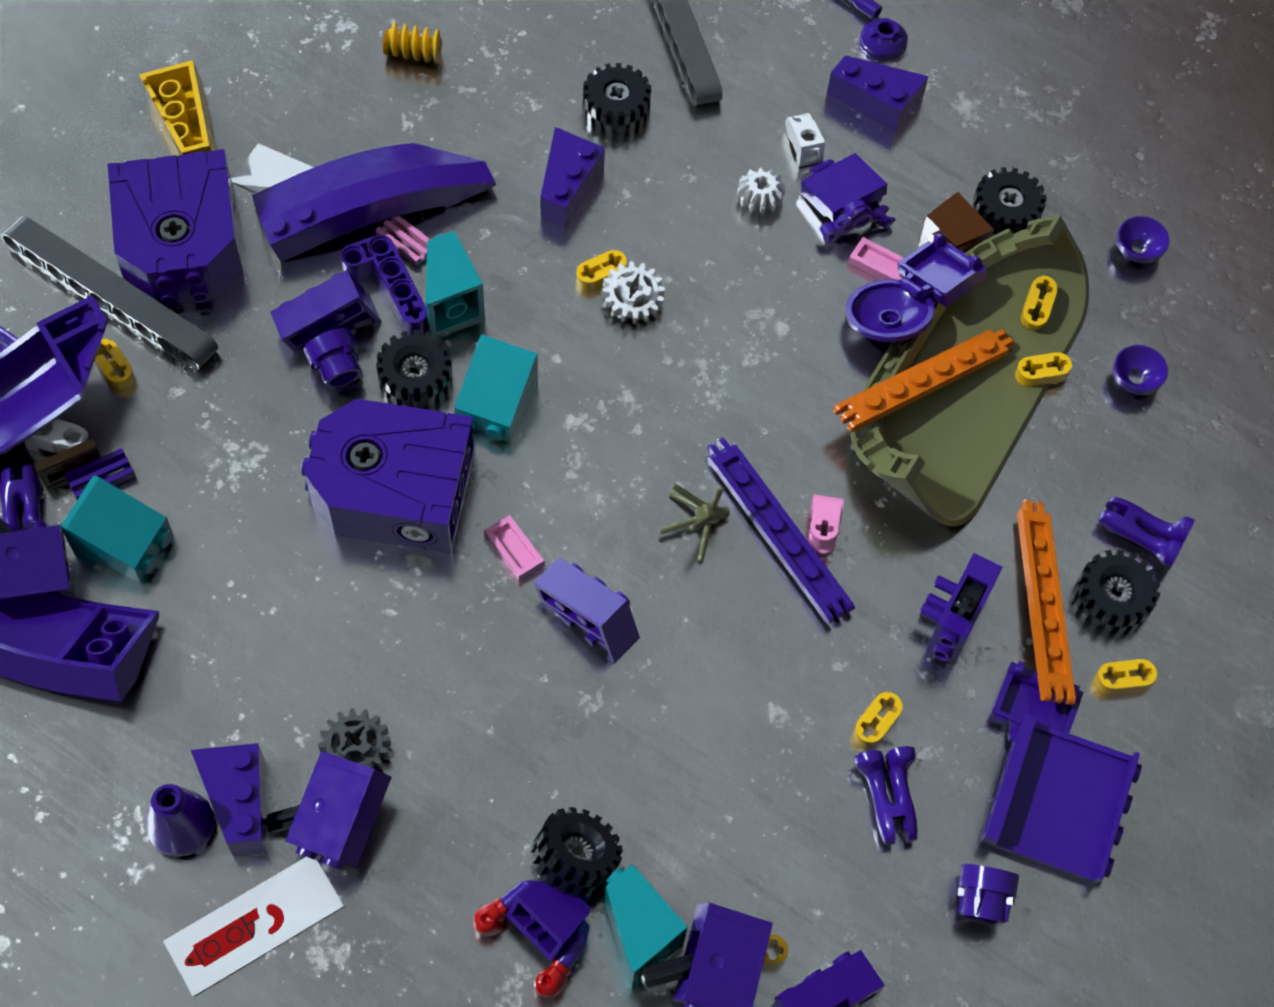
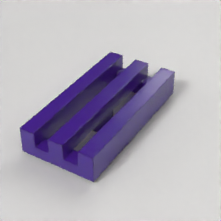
(101, 467)

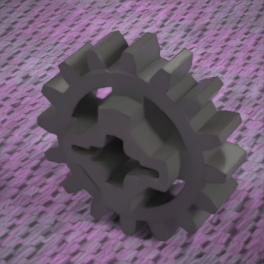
(355, 730)

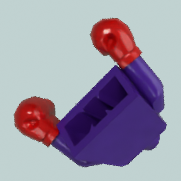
(549, 920)

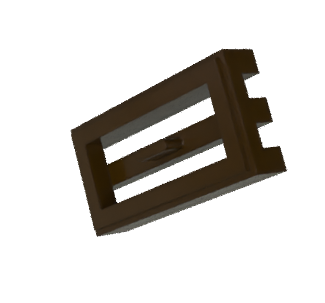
(53, 468)

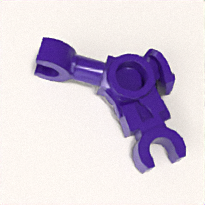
(855, 215)

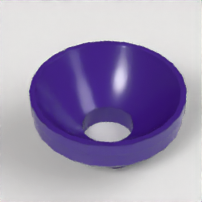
(880, 45)
(1144, 232)
(1143, 361)

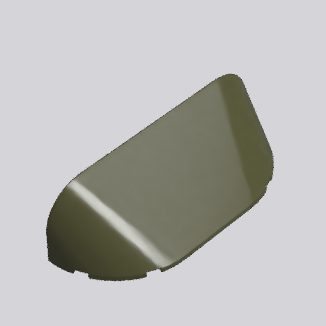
(957, 439)

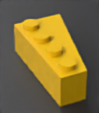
(182, 105)

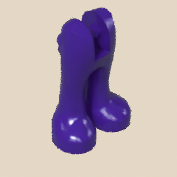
(17, 491)
(1126, 519)
(897, 763)

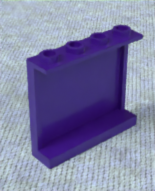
(1061, 800)

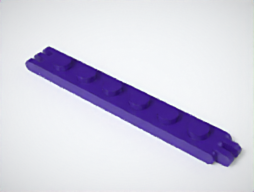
(779, 531)

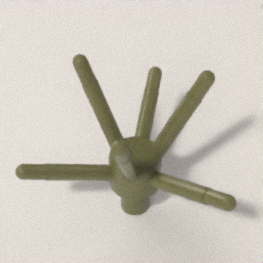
(705, 514)

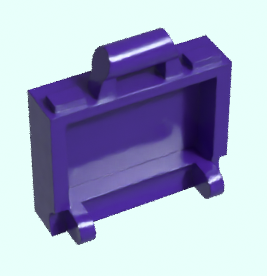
(839, 183)
(940, 271)
(1021, 695)

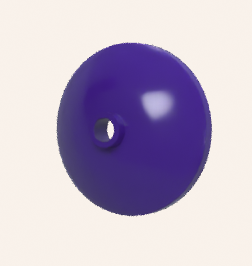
(888, 312)

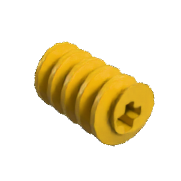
(413, 43)

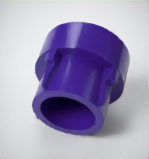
(334, 357)
(986, 893)

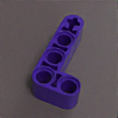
(380, 258)

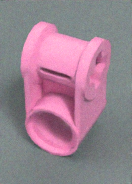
(825, 522)

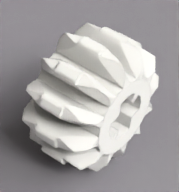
(761, 191)

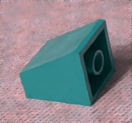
(452, 285)
(498, 387)
(116, 530)
(641, 923)

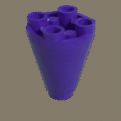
(179, 821)

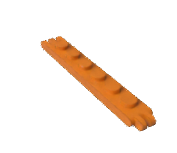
(923, 379)
(1045, 604)

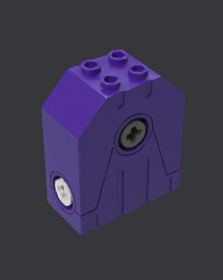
(176, 226)
(390, 473)

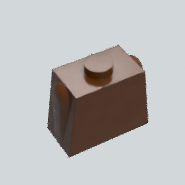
(958, 222)

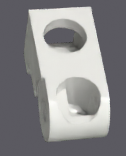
(805, 139)
(57, 437)

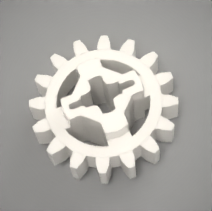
(622, 282)

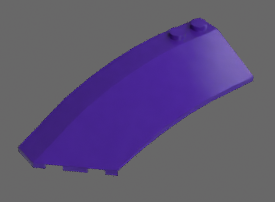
(364, 191)
(47, 370)
(73, 644)

